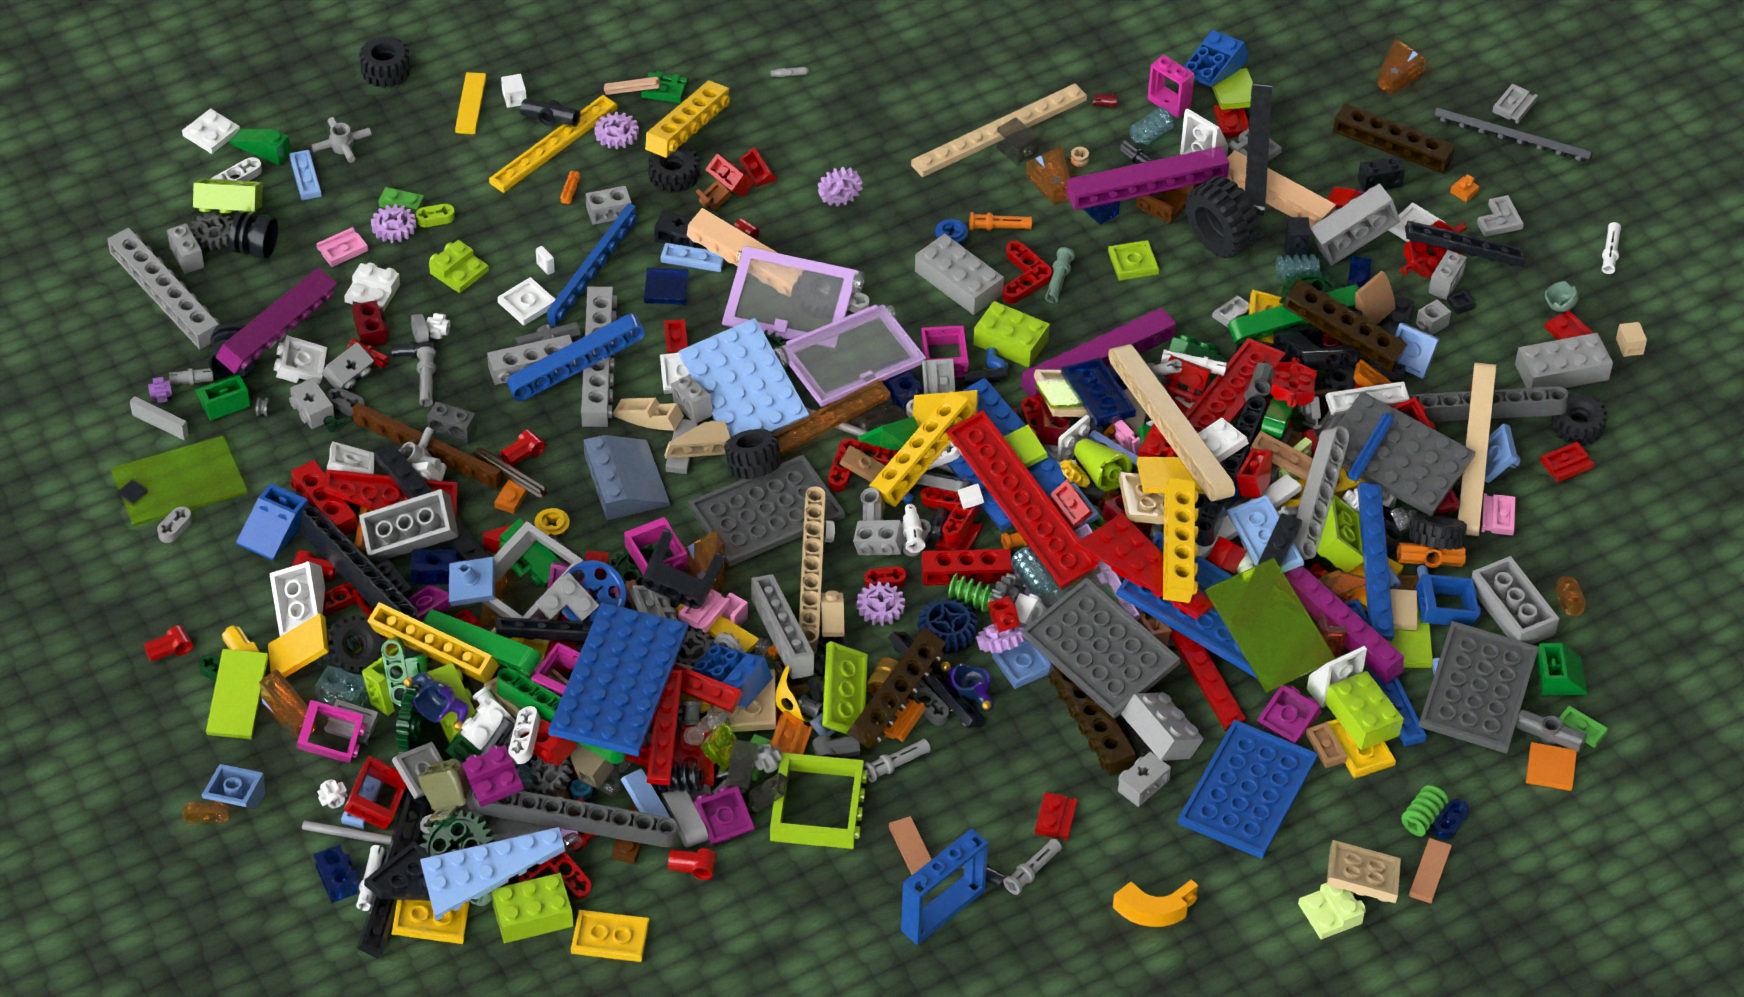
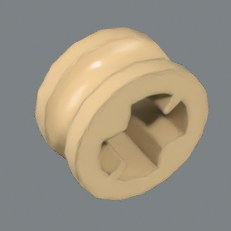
(1079, 156)

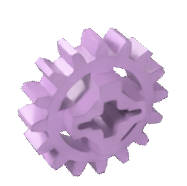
(616, 130)
(840, 186)
(393, 223)
(880, 603)
(998, 642)

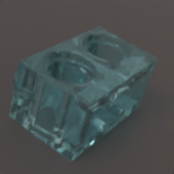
(341, 685)

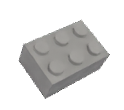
(1162, 726)

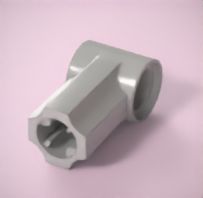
(872, 504)

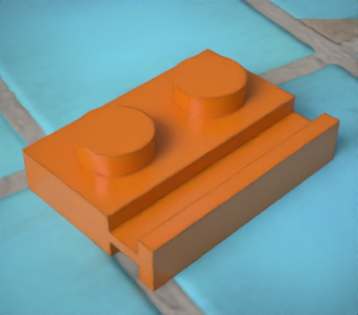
(1368, 376)
(905, 720)
(791, 734)

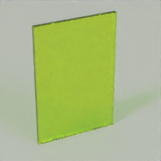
(181, 478)
(1270, 625)

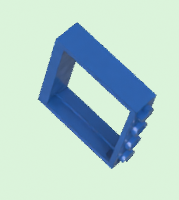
(969, 851)

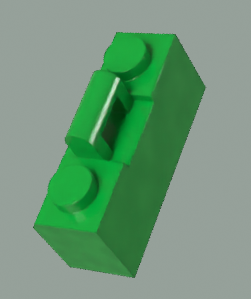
(536, 558)

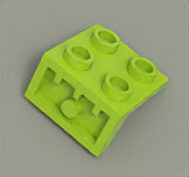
(377, 685)

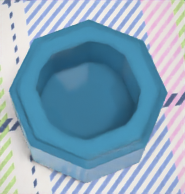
(580, 790)

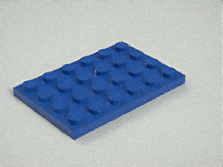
(1248, 789)

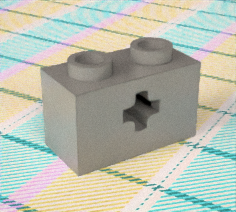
(355, 360)
(311, 403)
(1143, 779)

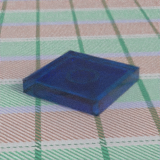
(666, 286)

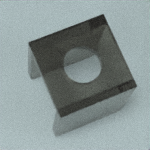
(1020, 142)

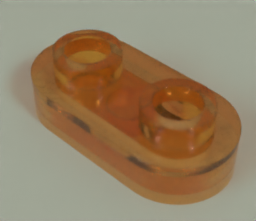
(1567, 592)
(205, 812)

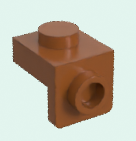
(714, 196)

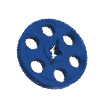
(591, 583)

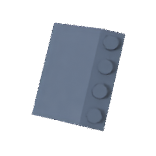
(624, 475)

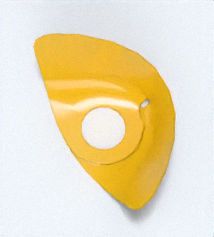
(783, 692)

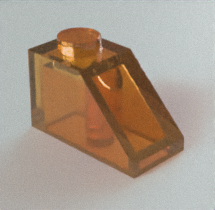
(1345, 585)

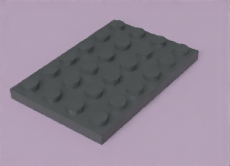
(1411, 459)
(762, 510)
(1100, 647)
(1478, 687)

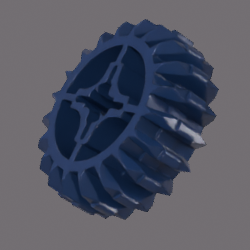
(950, 622)

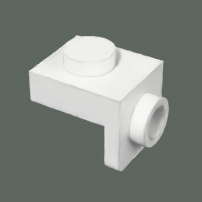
(430, 472)

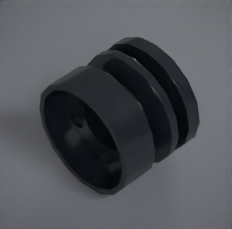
(253, 234)
(218, 338)

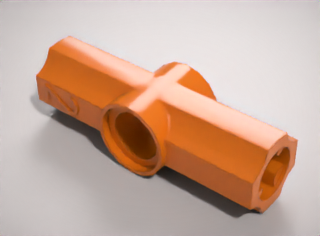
(1418, 554)

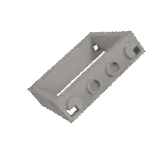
(513, 551)

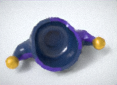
(971, 683)
(437, 699)

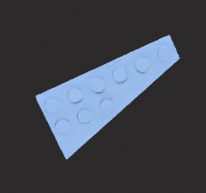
(481, 869)

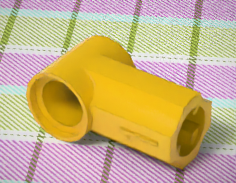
(236, 640)

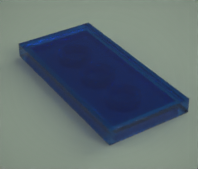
(1099, 392)

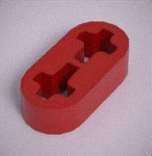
(886, 575)

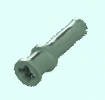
(1061, 268)

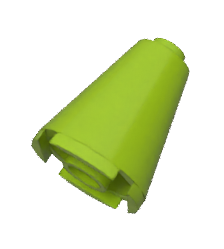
(1102, 463)

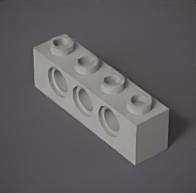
(513, 359)

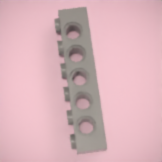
(782, 626)

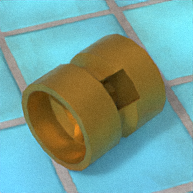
(881, 672)

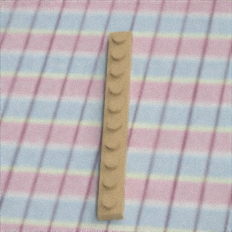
(988, 135)

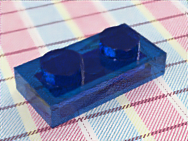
(1359, 271)

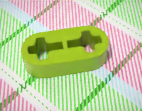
(435, 215)

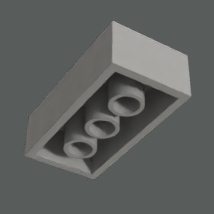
(1355, 224)
(959, 274)
(1564, 362)
(408, 525)
(1514, 602)

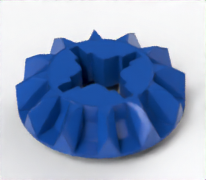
(945, 226)

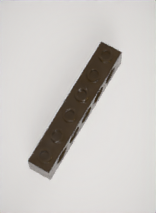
(1394, 138)
(1350, 334)
(925, 644)
(1096, 724)

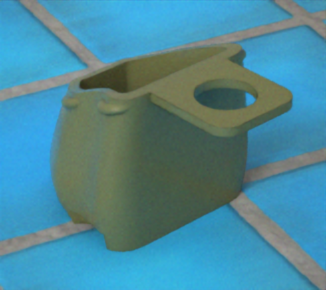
(444, 787)

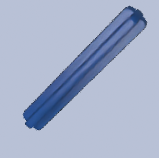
(1370, 447)

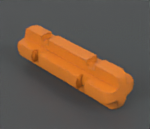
(570, 187)

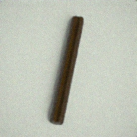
(512, 473)

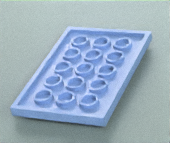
(744, 380)

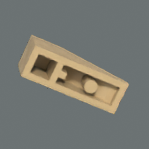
(700, 441)

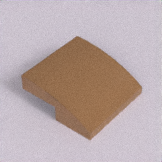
(1375, 298)

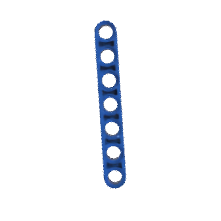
(575, 357)

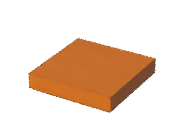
(1551, 766)

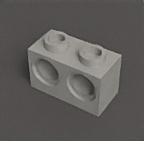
(606, 204)
(185, 248)
(1447, 274)
(692, 399)
(879, 537)

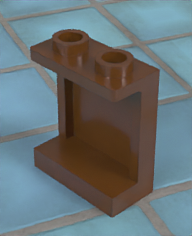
(1165, 204)

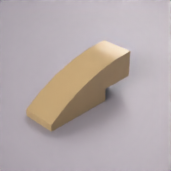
(649, 413)

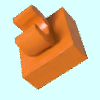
(1465, 188)

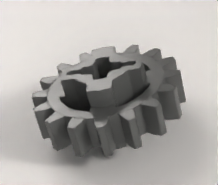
(213, 229)
(1010, 585)
(694, 647)
(549, 776)

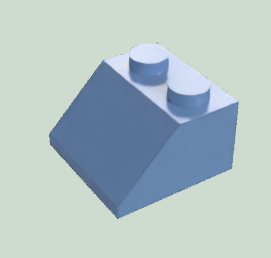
(236, 786)

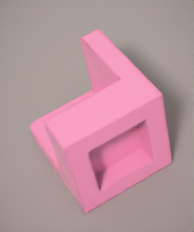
(737, 610)

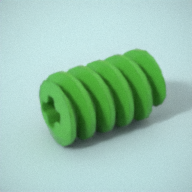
(969, 593)
(1424, 810)

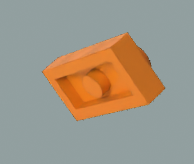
(510, 497)

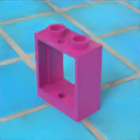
(1159, 93)
(951, 335)
(639, 537)
(559, 654)
(336, 713)

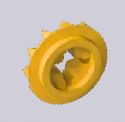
(1075, 473)
(552, 515)

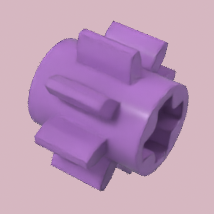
(160, 390)

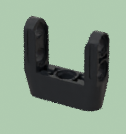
(1297, 345)
(675, 583)

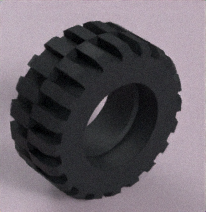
(1223, 217)

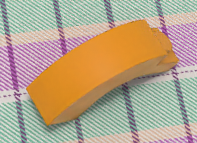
(1153, 910)

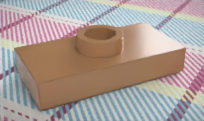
(861, 464)

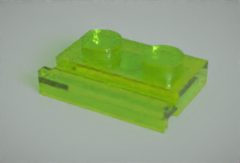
(719, 746)

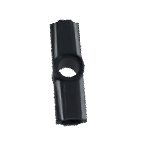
(550, 112)

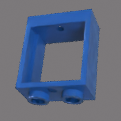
(1435, 584)

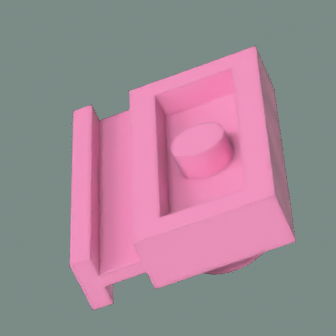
(342, 247)
(1126, 438)
(1498, 514)
(707, 614)

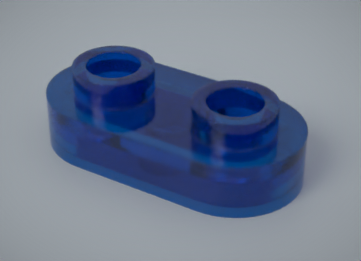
(1449, 820)

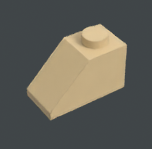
(832, 614)

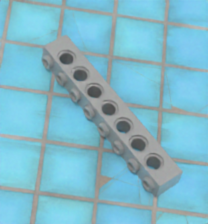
(163, 287)
(597, 377)

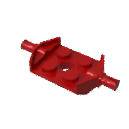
(1418, 257)
(1293, 382)

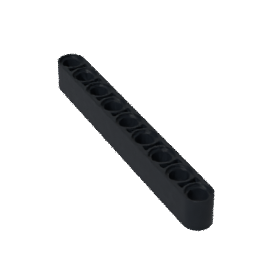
(1258, 145)
(1213, 512)
(351, 562)

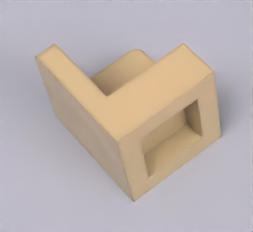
(1631, 339)

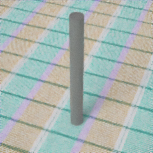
(346, 832)

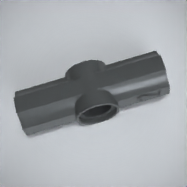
(548, 332)
(1551, 730)

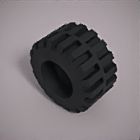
(385, 61)
(753, 453)

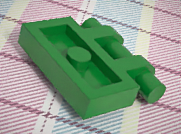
(670, 90)

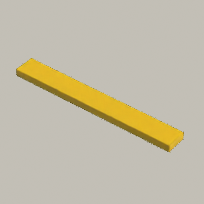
(551, 145)

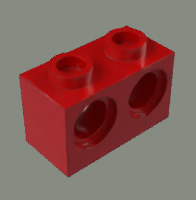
(730, 175)

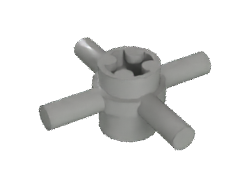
(341, 139)
(418, 453)

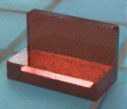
(1332, 635)

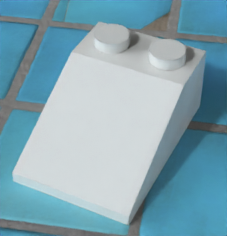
(1200, 134)
(297, 594)
(1335, 671)

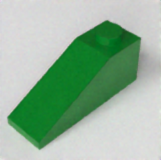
(263, 143)

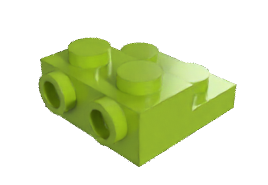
(457, 266)

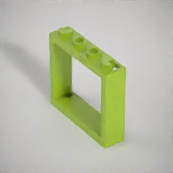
(814, 834)

